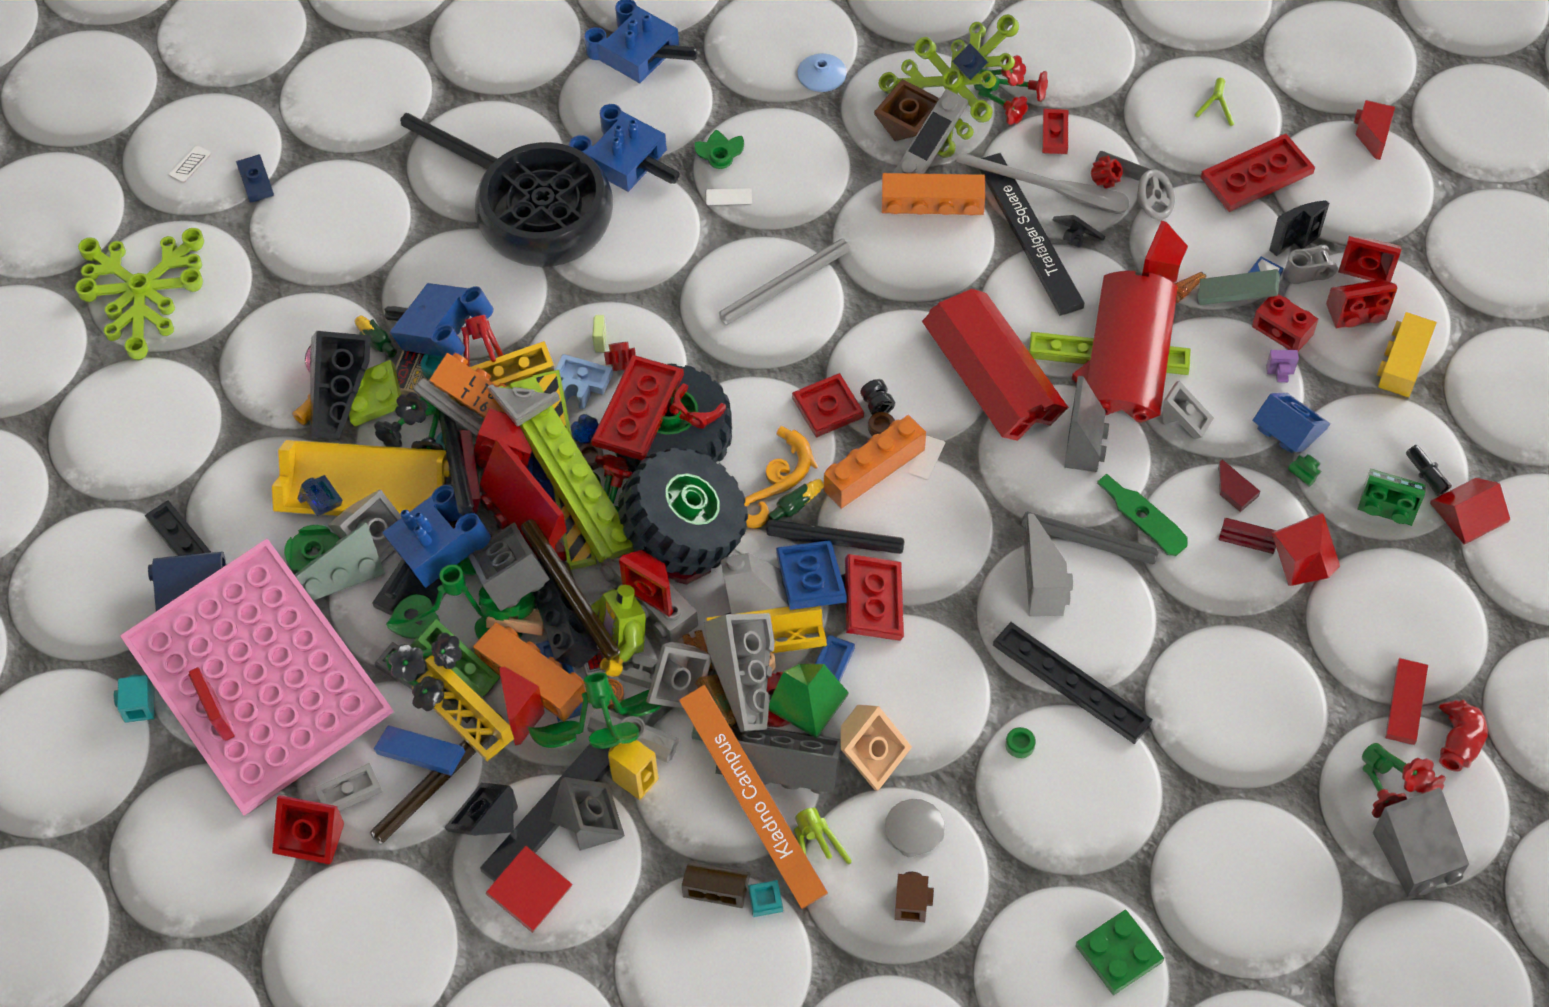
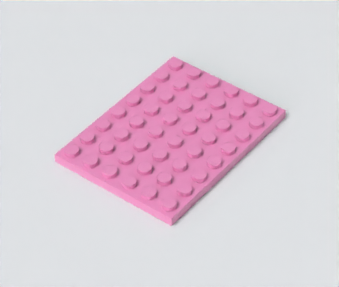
(273, 666)

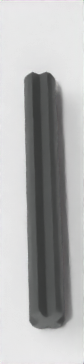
(1096, 539)

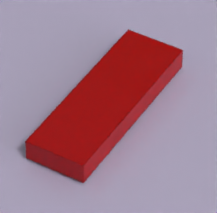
(1406, 701)

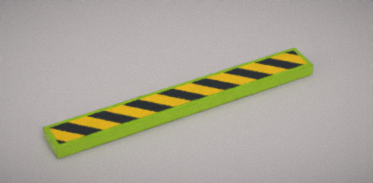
(576, 547)

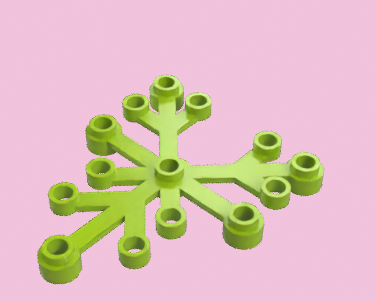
(950, 74)
(140, 286)

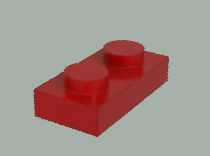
(1055, 131)

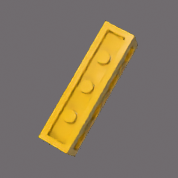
(794, 625)
(475, 706)

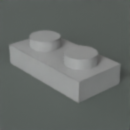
(349, 788)

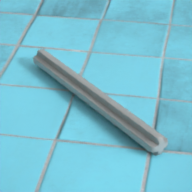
(784, 281)

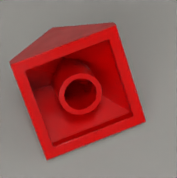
(1165, 253)
(1369, 259)
(1306, 550)
(648, 579)

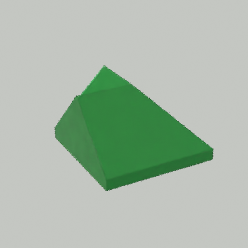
(808, 697)

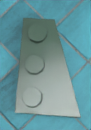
(342, 566)

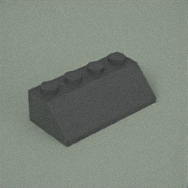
(792, 758)

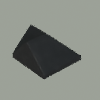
(486, 811)

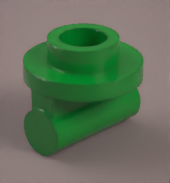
(1305, 469)

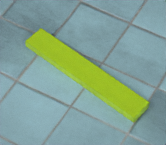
(1079, 349)

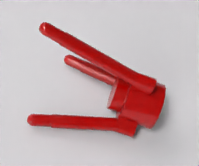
(480, 328)

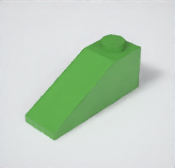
(468, 668)

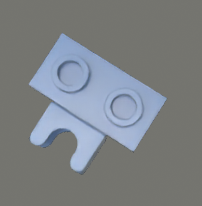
(582, 377)

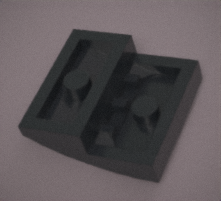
(1299, 226)

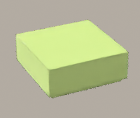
(599, 333)

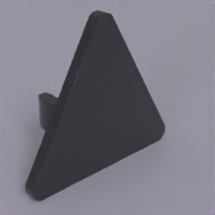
(1077, 229)

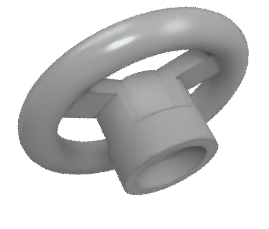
(1153, 194)

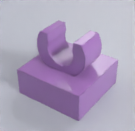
(1282, 364)

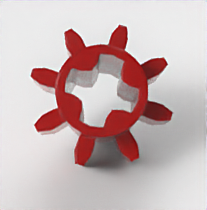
(1106, 172)
(619, 355)

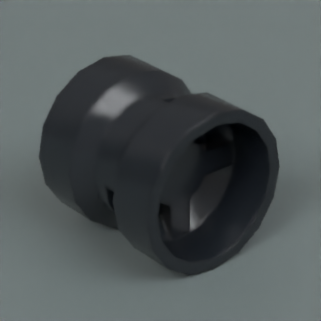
(876, 395)

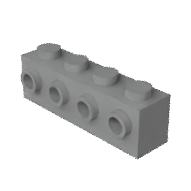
(672, 628)

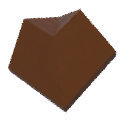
(905, 110)

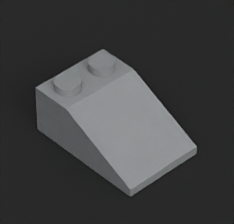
(1045, 572)

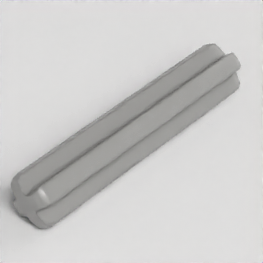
(448, 406)

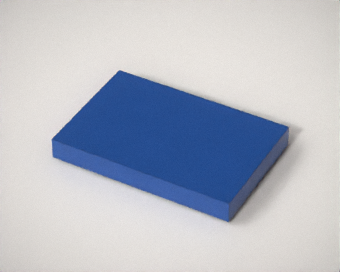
(810, 575)

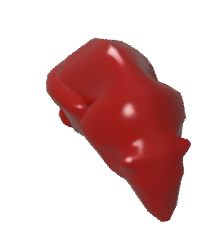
(1466, 737)

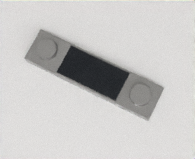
(932, 134)

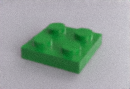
(1119, 952)

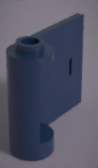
(178, 574)

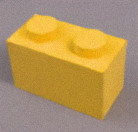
(633, 767)

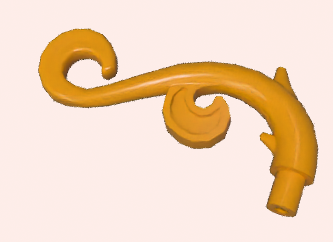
(782, 483)

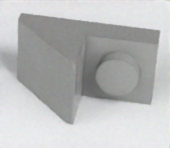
(1187, 410)

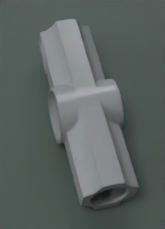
(659, 742)

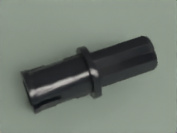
(1428, 470)

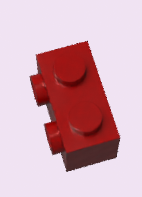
(1285, 322)

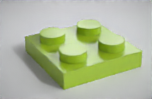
(376, 394)

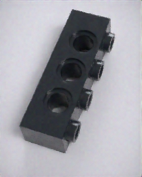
(564, 629)

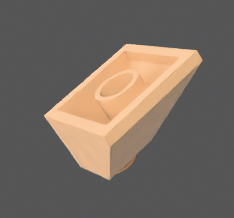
(873, 744)

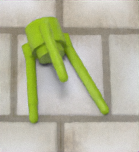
(813, 826)

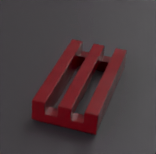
(1247, 535)

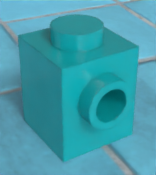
(135, 698)

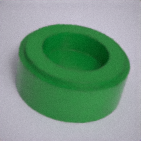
(1020, 742)

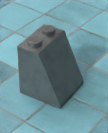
(1422, 843)

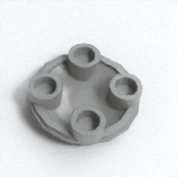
(914, 827)

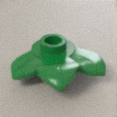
(720, 150)

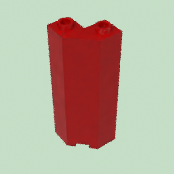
(994, 363)

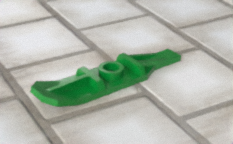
(1155, 525)

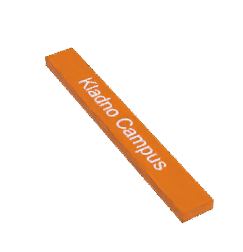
(753, 797)

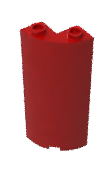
(1132, 343)

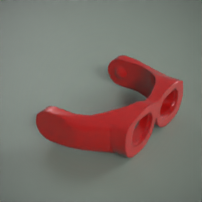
(702, 418)

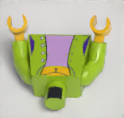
(624, 622)

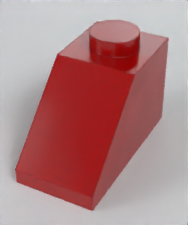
(1374, 126)

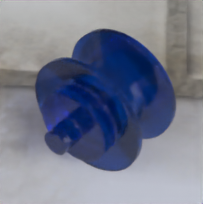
(584, 428)

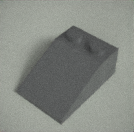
(1086, 430)
(508, 567)

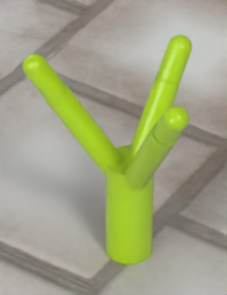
(1217, 95)

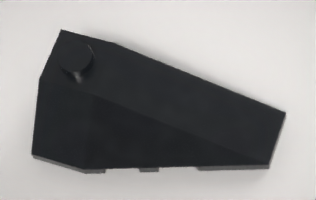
(335, 378)

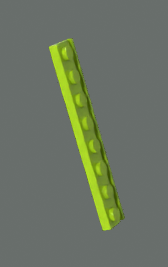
(574, 480)

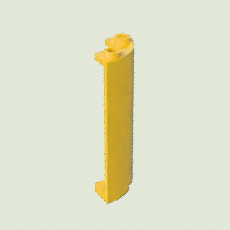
(357, 471)

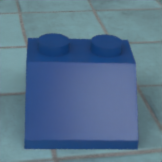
(1289, 422)

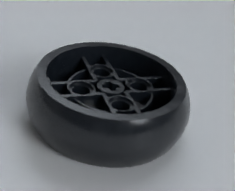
(543, 204)

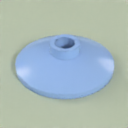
(821, 72)

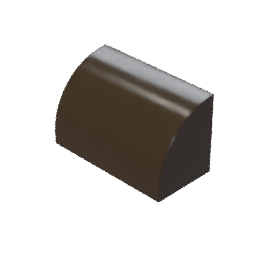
(715, 884)

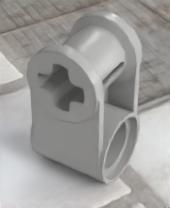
(1309, 265)

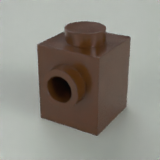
(913, 897)

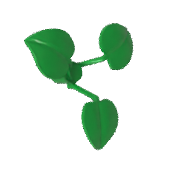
(453, 584)
(598, 694)

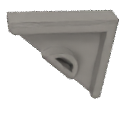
(522, 403)

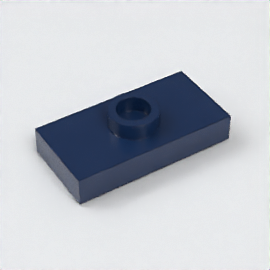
(255, 178)

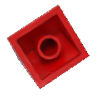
(1473, 508)
(522, 703)
(306, 829)

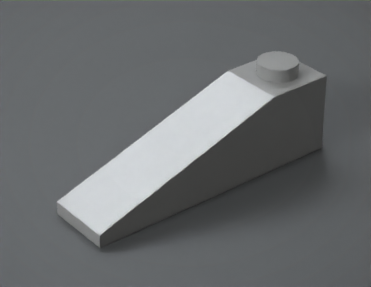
(741, 656)

